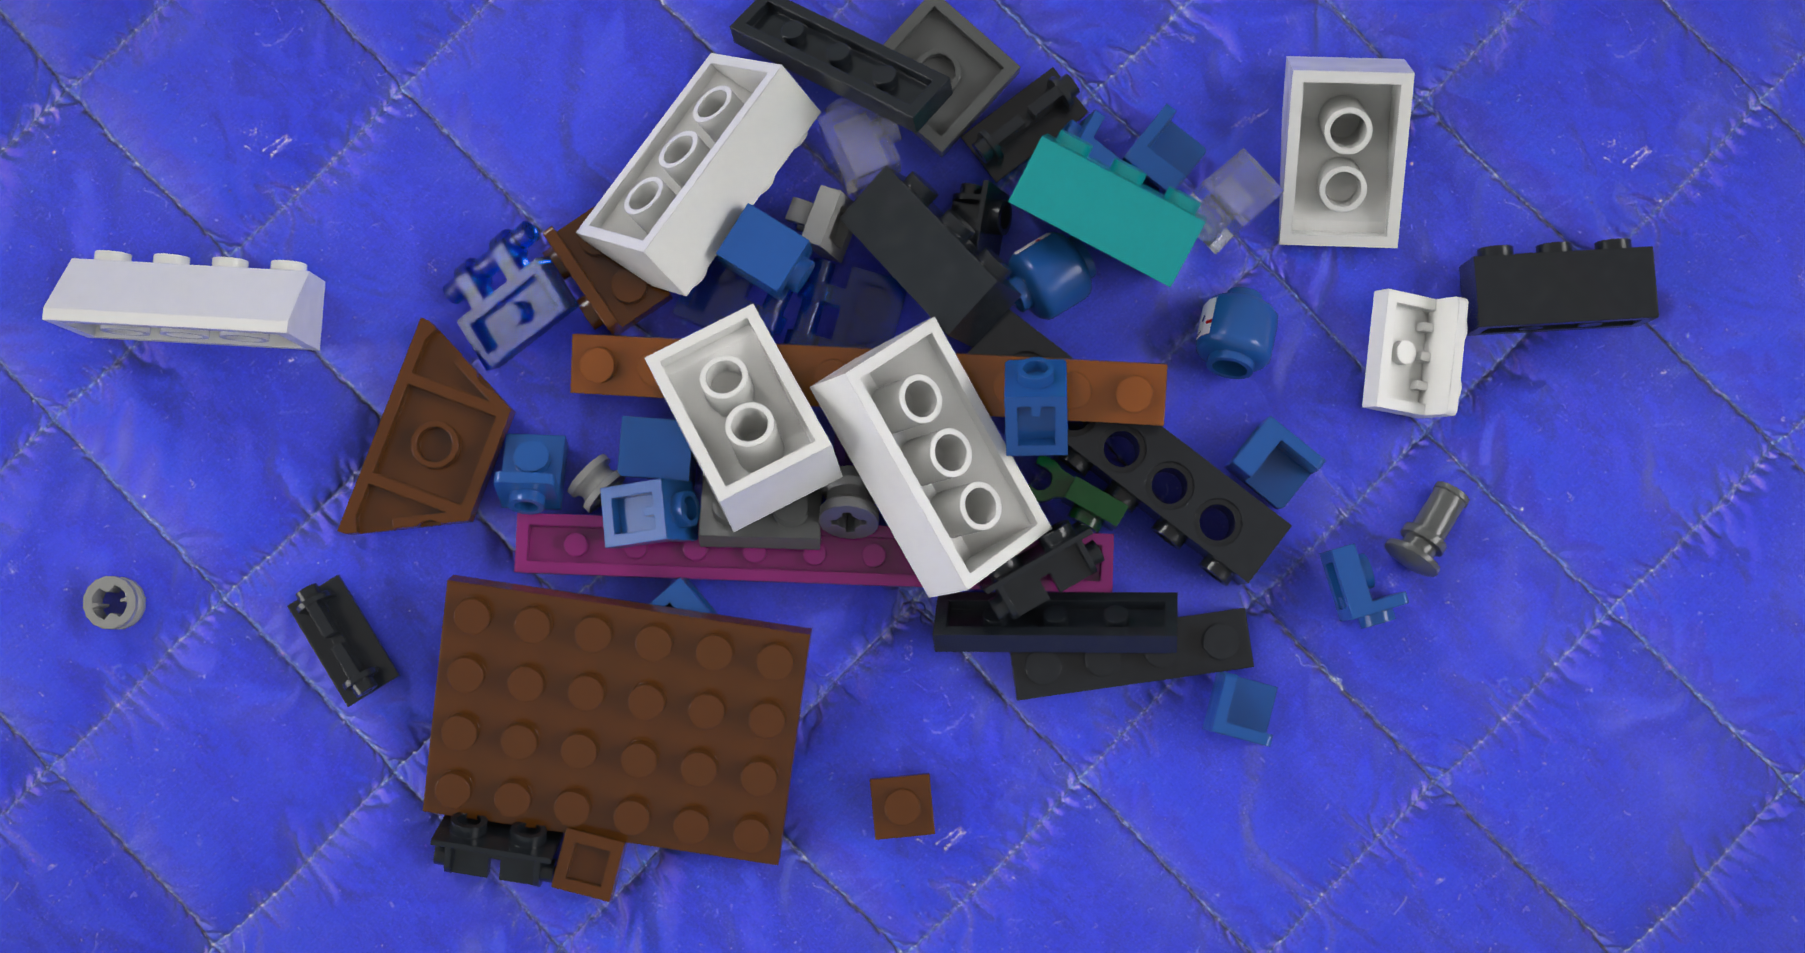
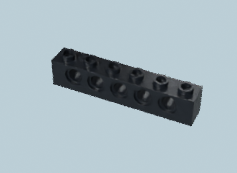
(1252, 525)

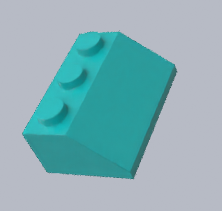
(1109, 206)

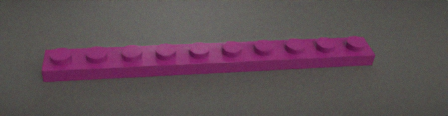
(577, 547)

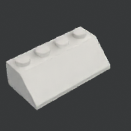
(700, 171)
(189, 302)
(932, 459)

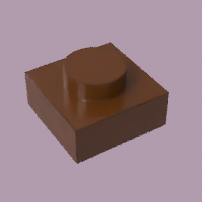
(902, 806)
(589, 864)

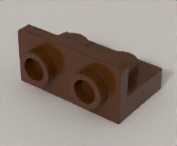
(610, 291)

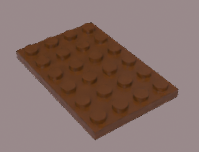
(616, 718)

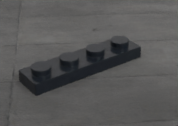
(843, 61)
(1062, 624)
(1204, 646)

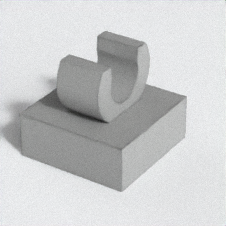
(821, 222)

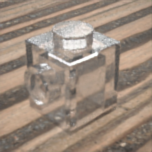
(858, 143)
(1234, 199)

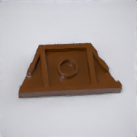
(431, 443)

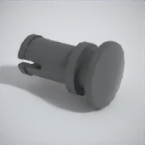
(1427, 532)

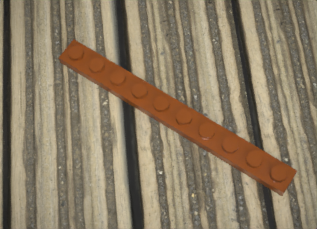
(1095, 388)

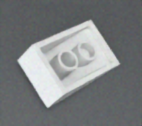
(1344, 150)
(744, 417)

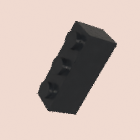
(932, 254)
(1559, 288)

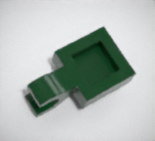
(1086, 501)

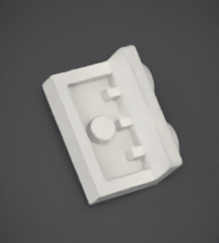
(1415, 354)

